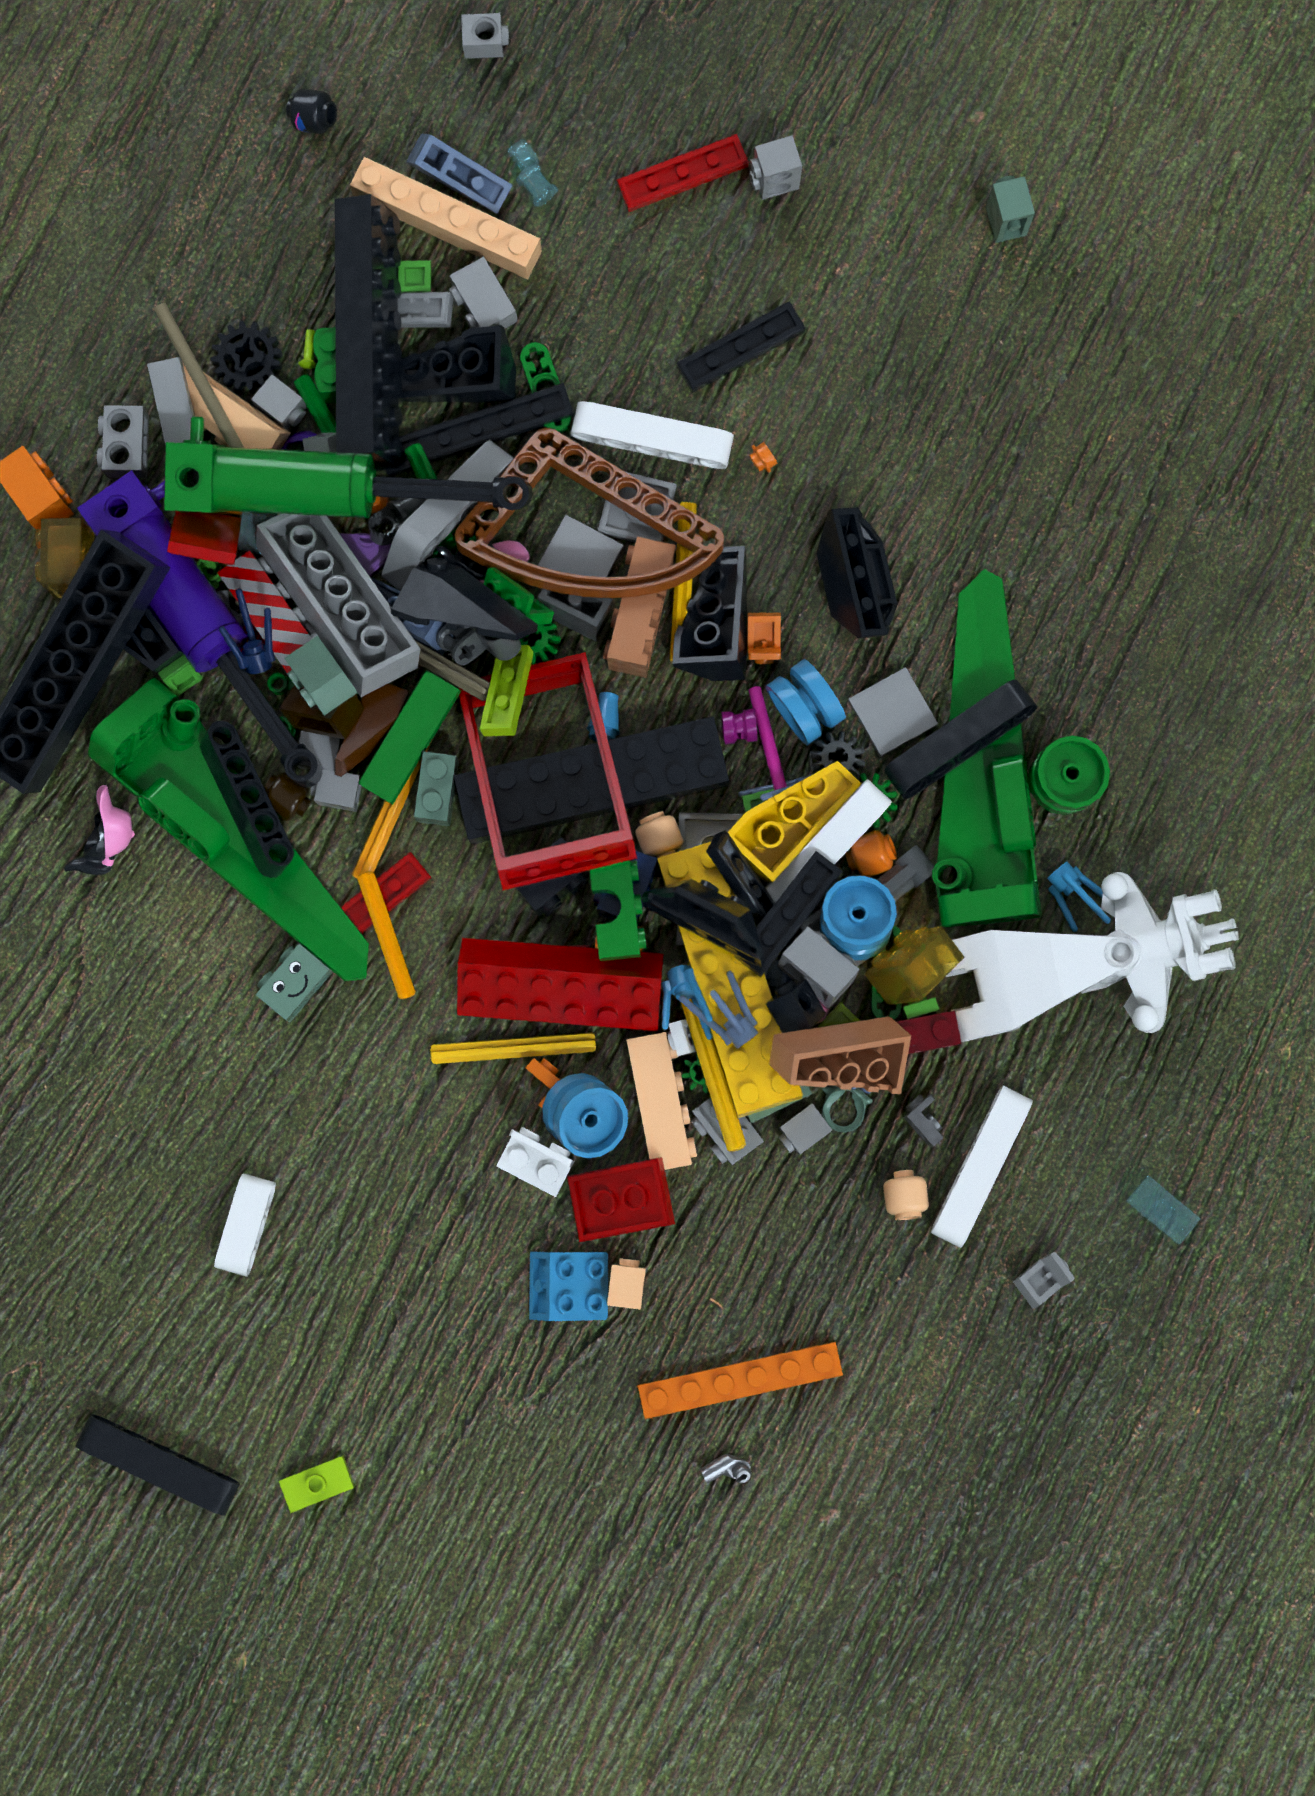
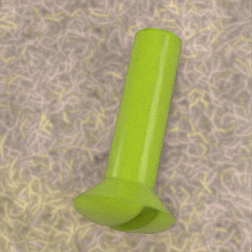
(307, 361)

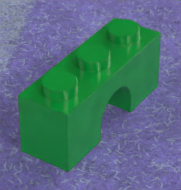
(620, 937)

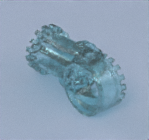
(531, 173)

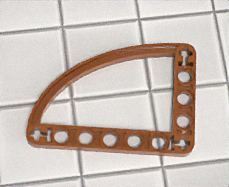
(582, 585)

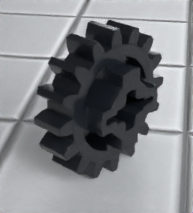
(234, 351)

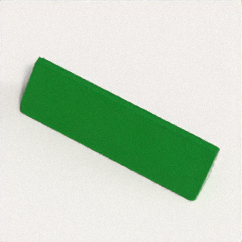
(409, 737)

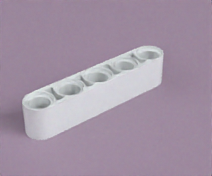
(652, 435)
(837, 834)
(981, 1166)

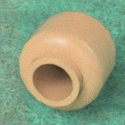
(659, 835)
(906, 1195)

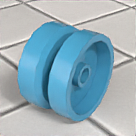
(805, 701)
(861, 899)
(585, 1115)

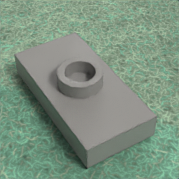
(425, 309)

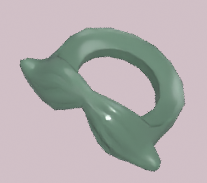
(861, 1100)

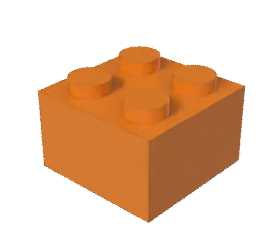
(29, 485)

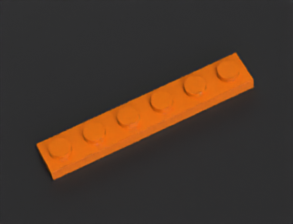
(740, 1380)

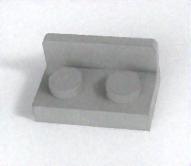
(707, 1122)

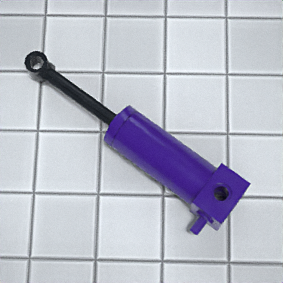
(192, 607)

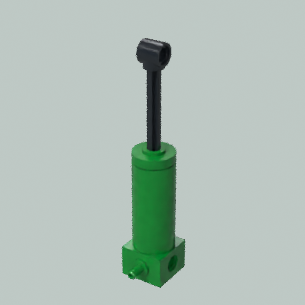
(302, 481)

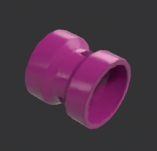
(739, 726)

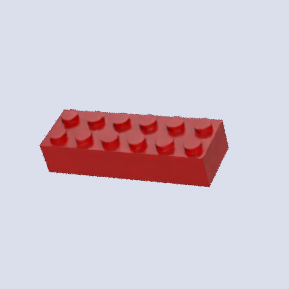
(558, 985)

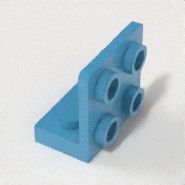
(568, 1286)

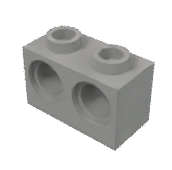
(776, 168)
(132, 440)

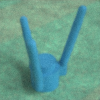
(1067, 880)
(683, 983)

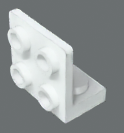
(534, 1162)

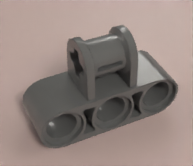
(475, 644)

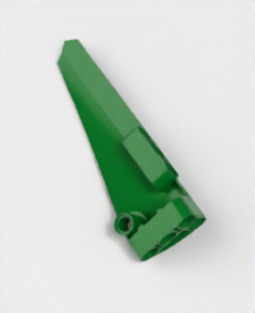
(166, 771)
(986, 799)

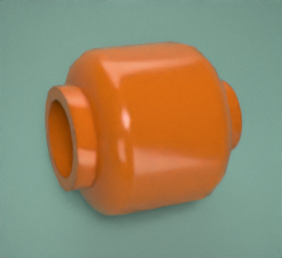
(872, 854)

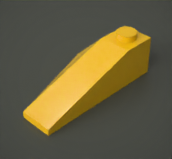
(785, 823)

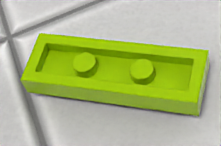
(506, 694)

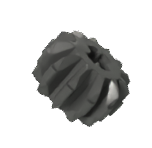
(832, 746)

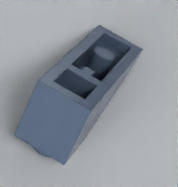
(458, 172)

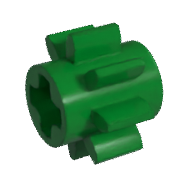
(692, 1074)

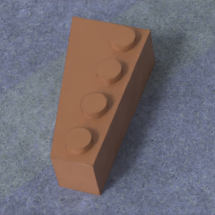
(639, 616)
(844, 1055)

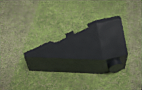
(461, 601)
(715, 626)

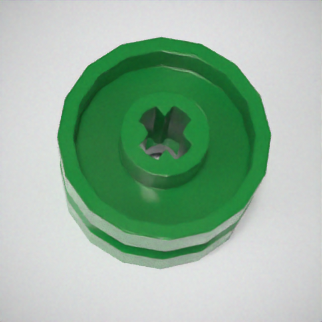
(1064, 756)

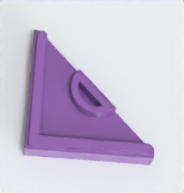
(367, 552)

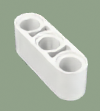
(245, 1224)

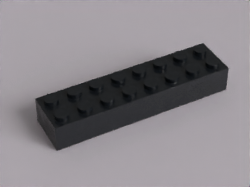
(367, 330)
(74, 657)
(574, 784)

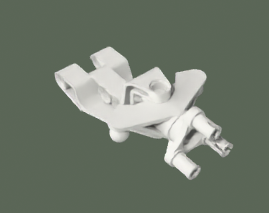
(1033, 971)

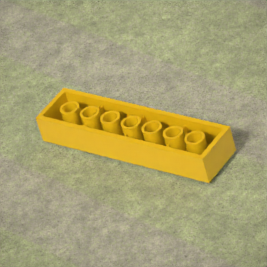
(746, 1069)

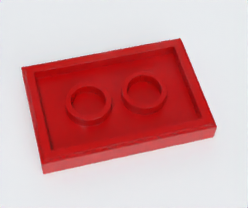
(205, 536)
(621, 1199)

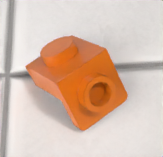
(764, 637)
(544, 1072)

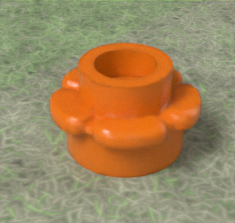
(762, 457)

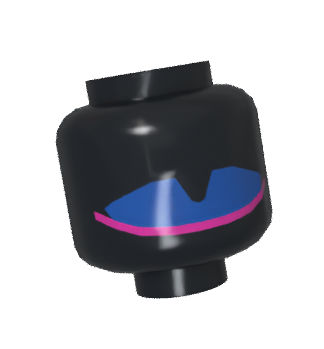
(311, 111)

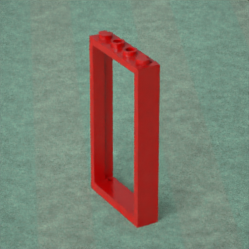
(570, 856)

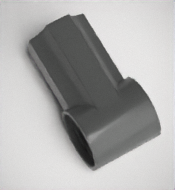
(909, 872)

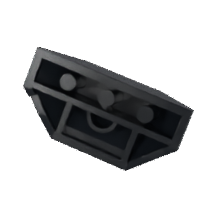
(856, 574)
(709, 915)

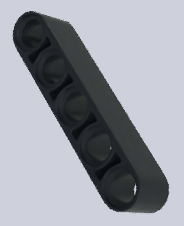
(960, 739)
(248, 784)
(157, 1464)

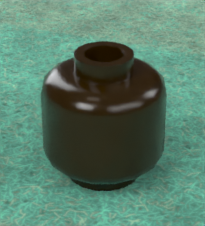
(287, 797)

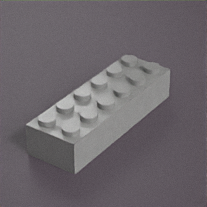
(338, 599)

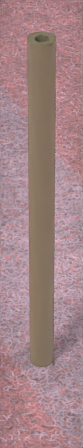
(197, 376)

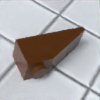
(372, 726)

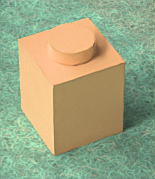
(626, 1284)

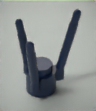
(255, 655)

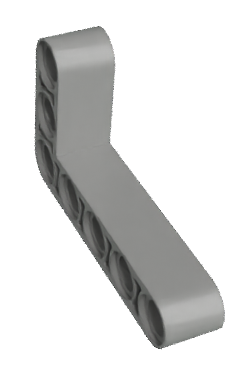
(438, 518)

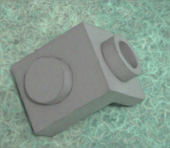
(1043, 1279)

